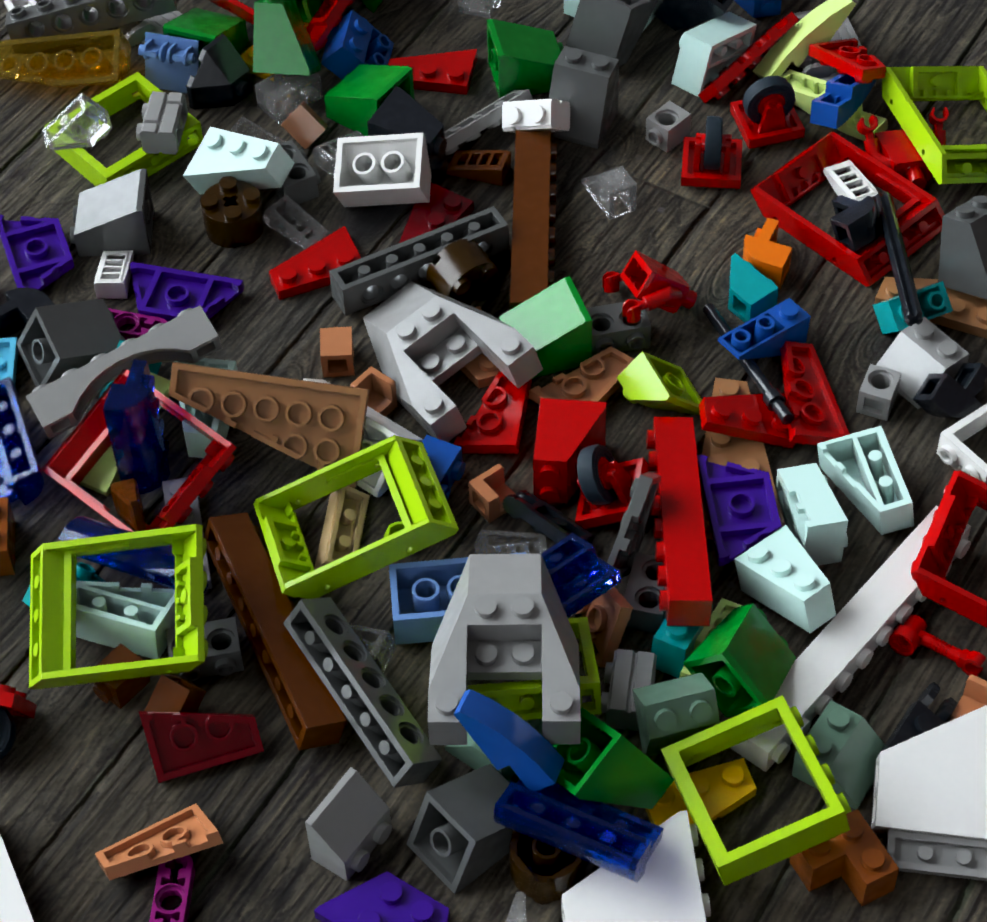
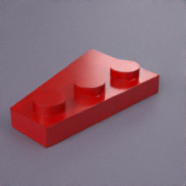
(849, 59)
(441, 71)
(312, 266)
(744, 418)
(499, 419)

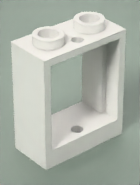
(956, 453)

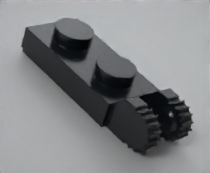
(543, 517)
(920, 718)

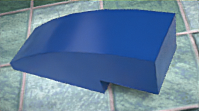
(839, 101)
(509, 740)

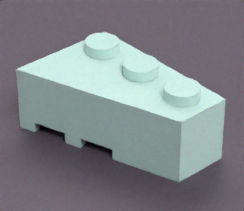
(239, 156)

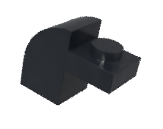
(855, 222)
(19, 308)
(951, 396)

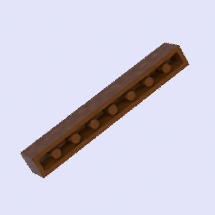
(533, 215)
(262, 609)

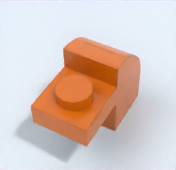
(766, 254)

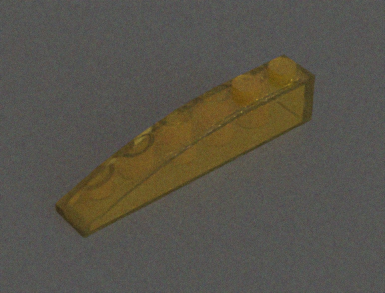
(67, 59)

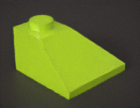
(659, 385)

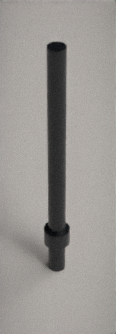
(771, 396)

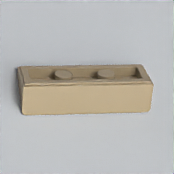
(342, 525)

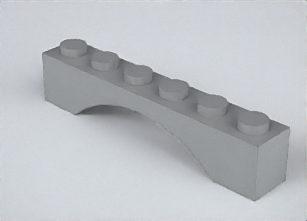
(65, 400)

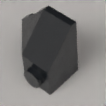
(221, 78)

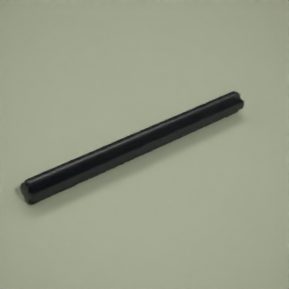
(899, 259)

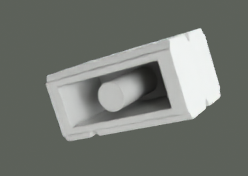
(536, 115)

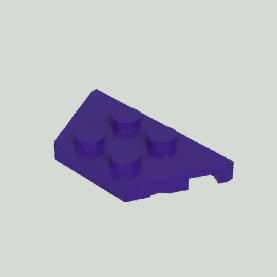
(35, 251)
(168, 291)
(738, 507)
(383, 900)

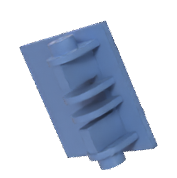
(169, 60)

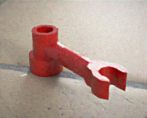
(913, 634)

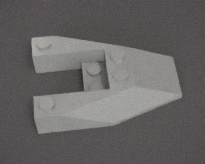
(430, 337)
(505, 627)

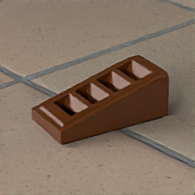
(488, 166)
(128, 503)

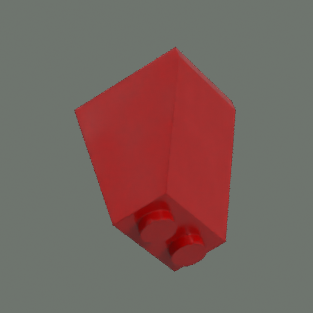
(561, 434)

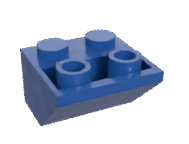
(355, 43)

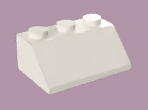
(382, 170)

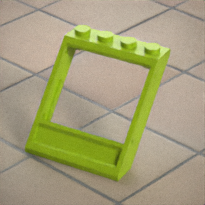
(938, 83)
(415, 493)
(54, 607)

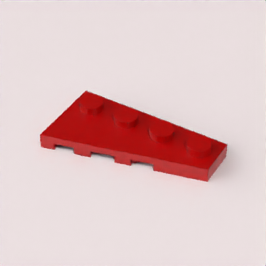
(748, 58)
(809, 396)

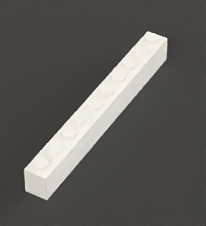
(847, 644)

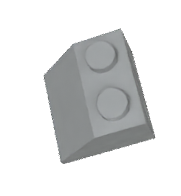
(921, 352)
(348, 826)

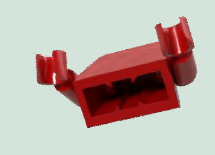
(897, 150)
(652, 284)

